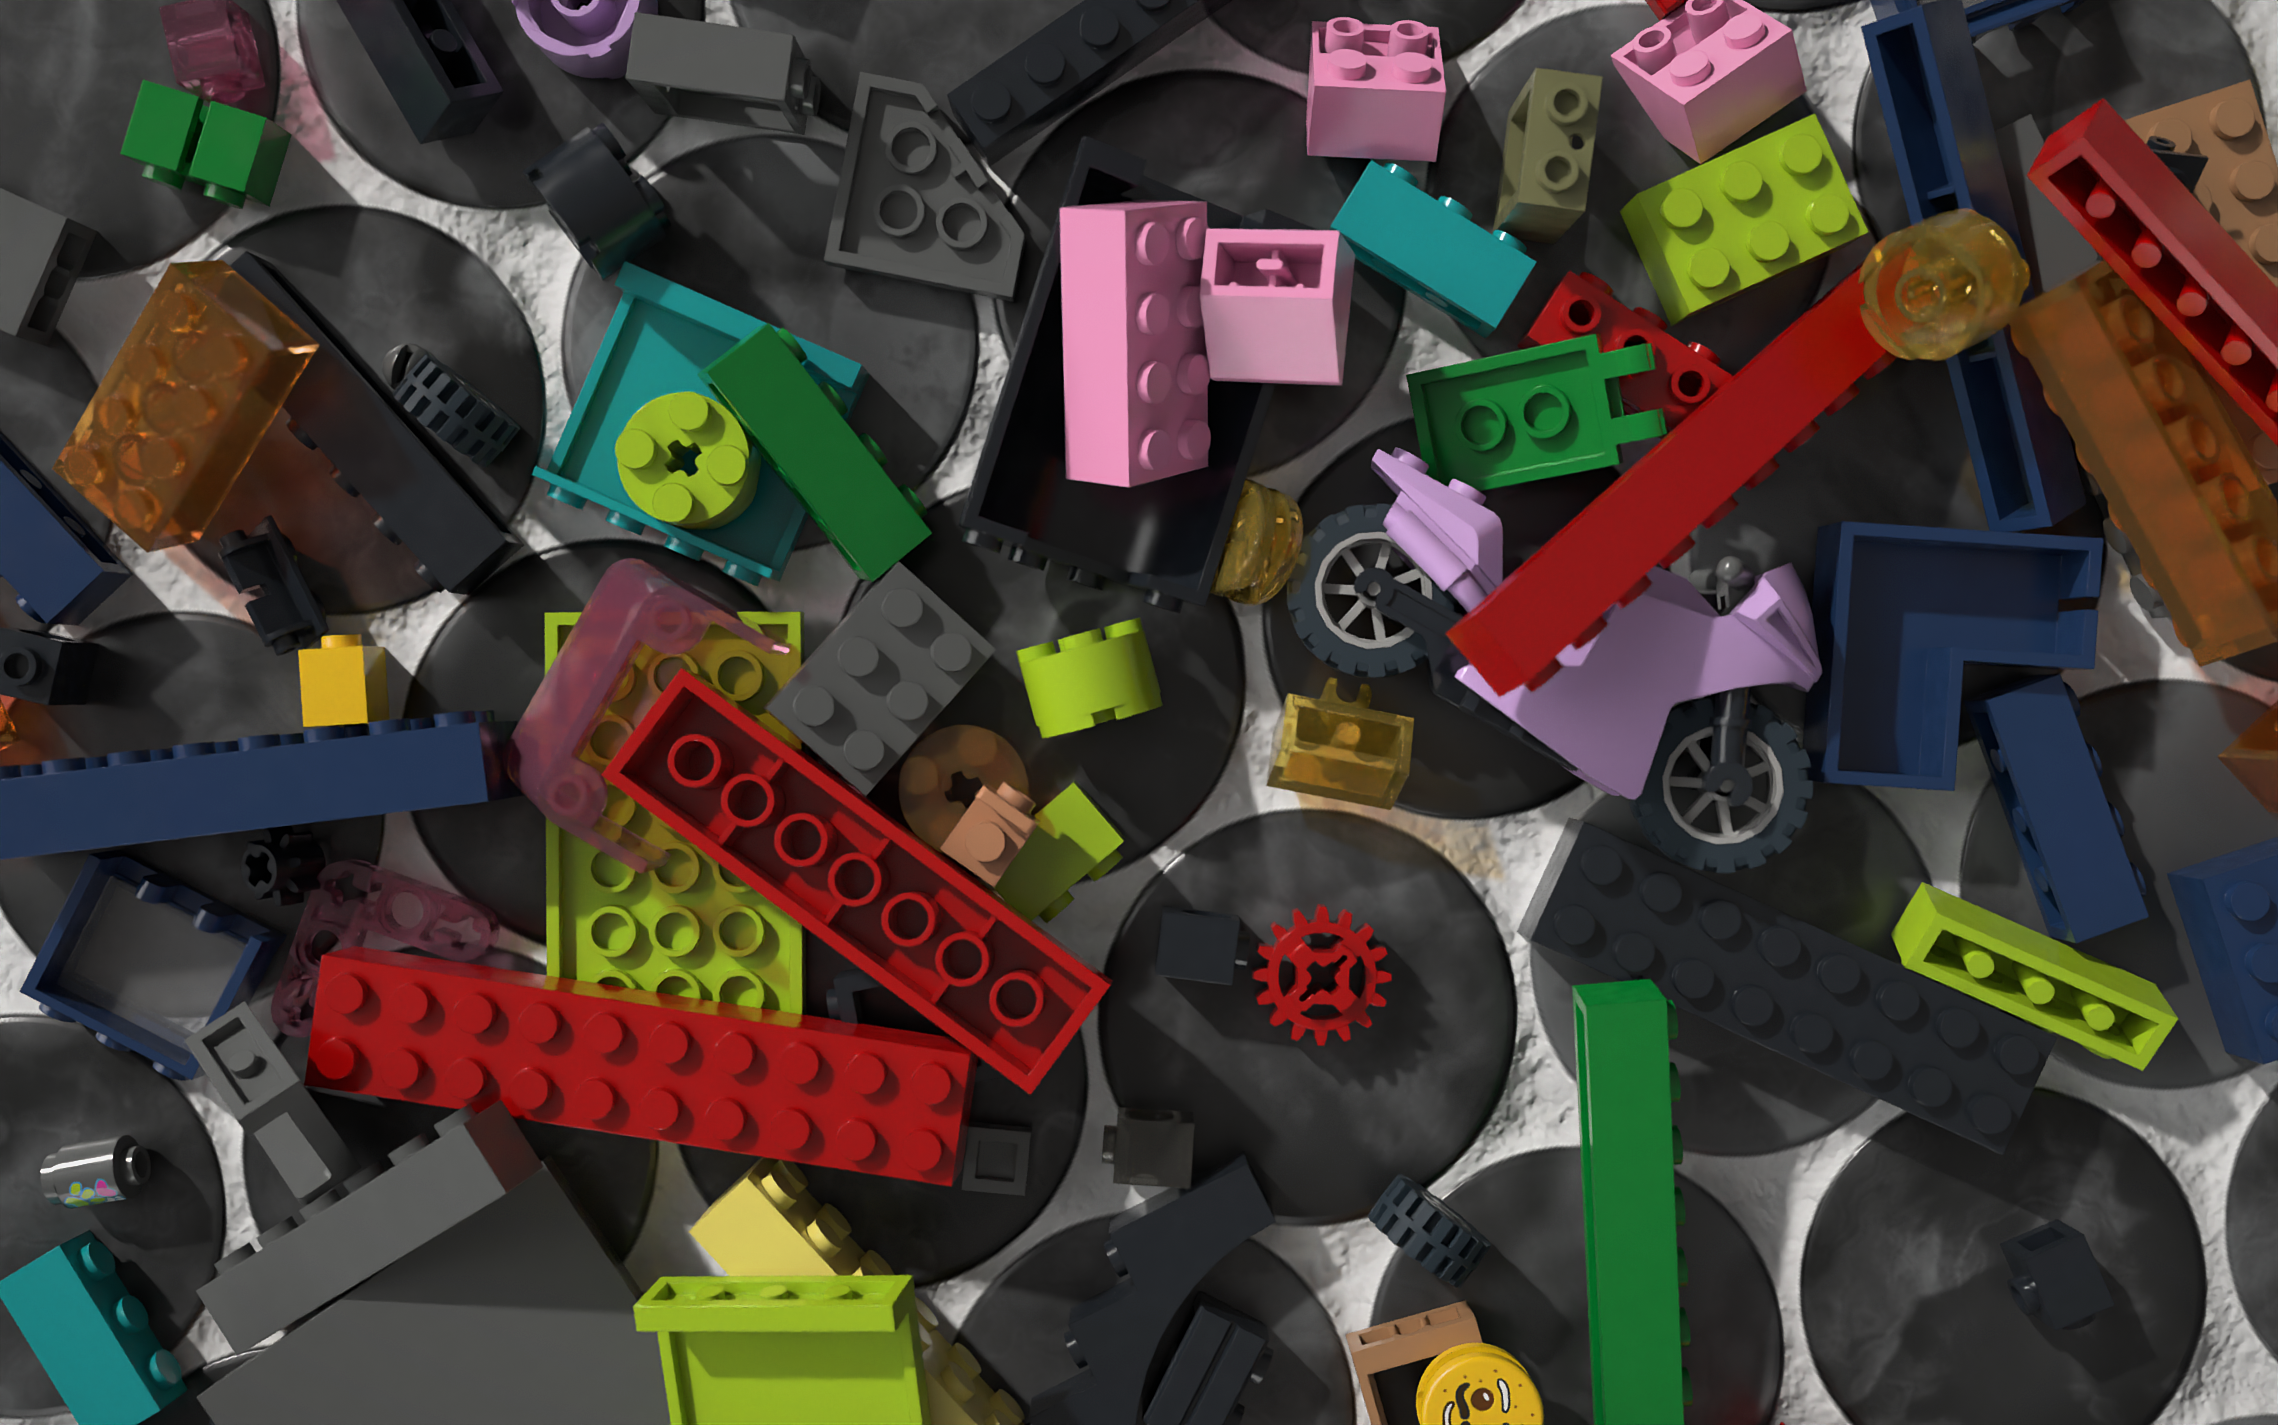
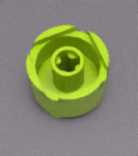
(653, 453)
(1090, 678)

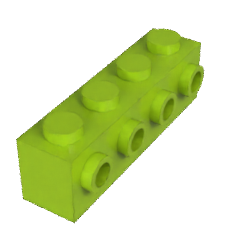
(2033, 977)

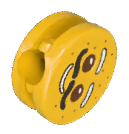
(1477, 1388)

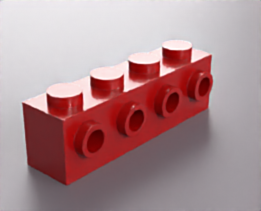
(1683, 373)

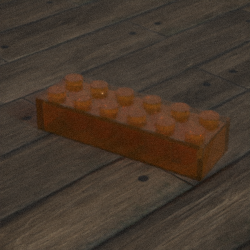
(2161, 457)

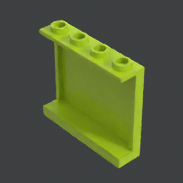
(788, 1349)

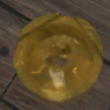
(1941, 285)

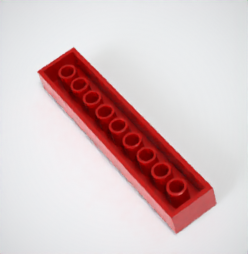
(642, 1064)

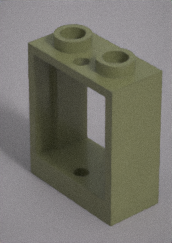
(1541, 175)

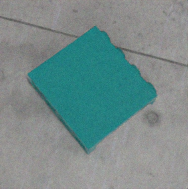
(657, 349)

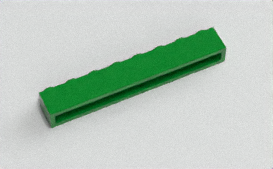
(1631, 1202)

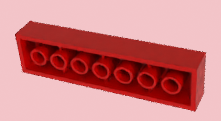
(857, 879)

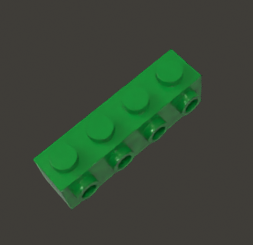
(816, 452)

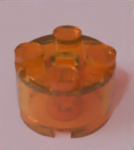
(931, 772)

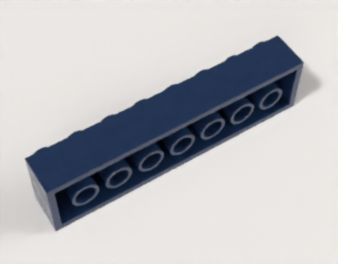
(253, 783)

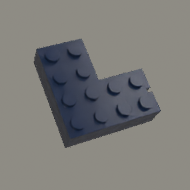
(1903, 616)

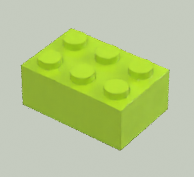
(1743, 219)

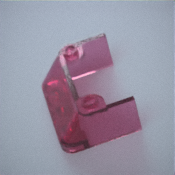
(628, 609)

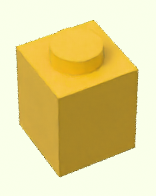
(343, 682)

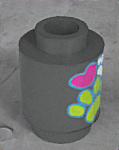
(95, 1172)

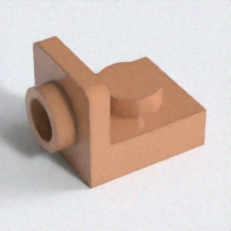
(992, 831)

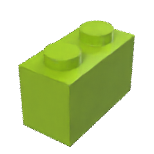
(1064, 847)

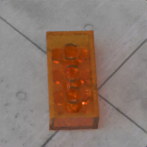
(184, 404)

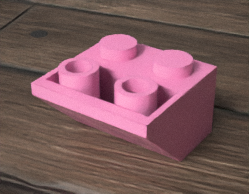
(1711, 73)
(1375, 90)
(1276, 305)

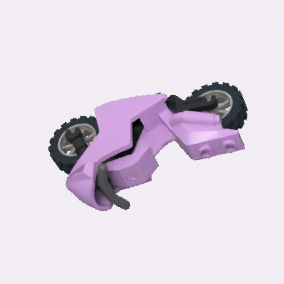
(1613, 697)

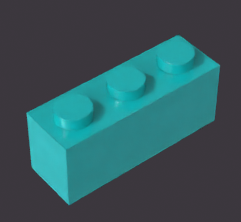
(1432, 247)
(92, 1335)

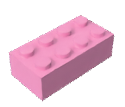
(1134, 340)

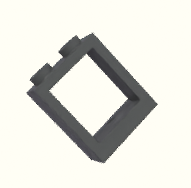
(722, 73)

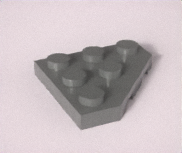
(917, 200)

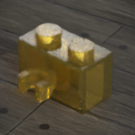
(1340, 749)

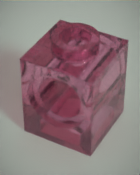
(212, 49)

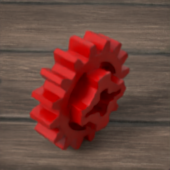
(1300, 996)

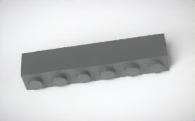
(371, 1227)

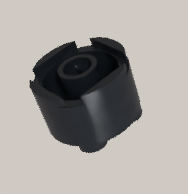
(597, 201)

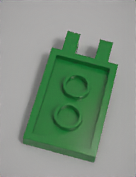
(1530, 413)

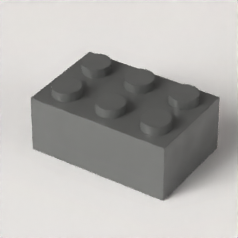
(880, 678)

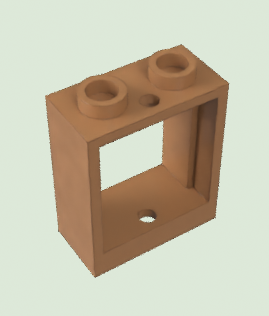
(1407, 1342)

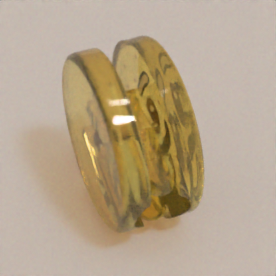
(1259, 546)

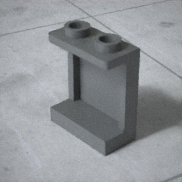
(272, 1103)

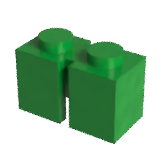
(210, 146)

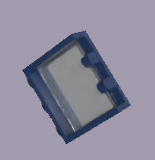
(147, 960)

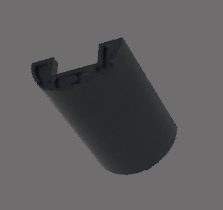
(1143, 536)

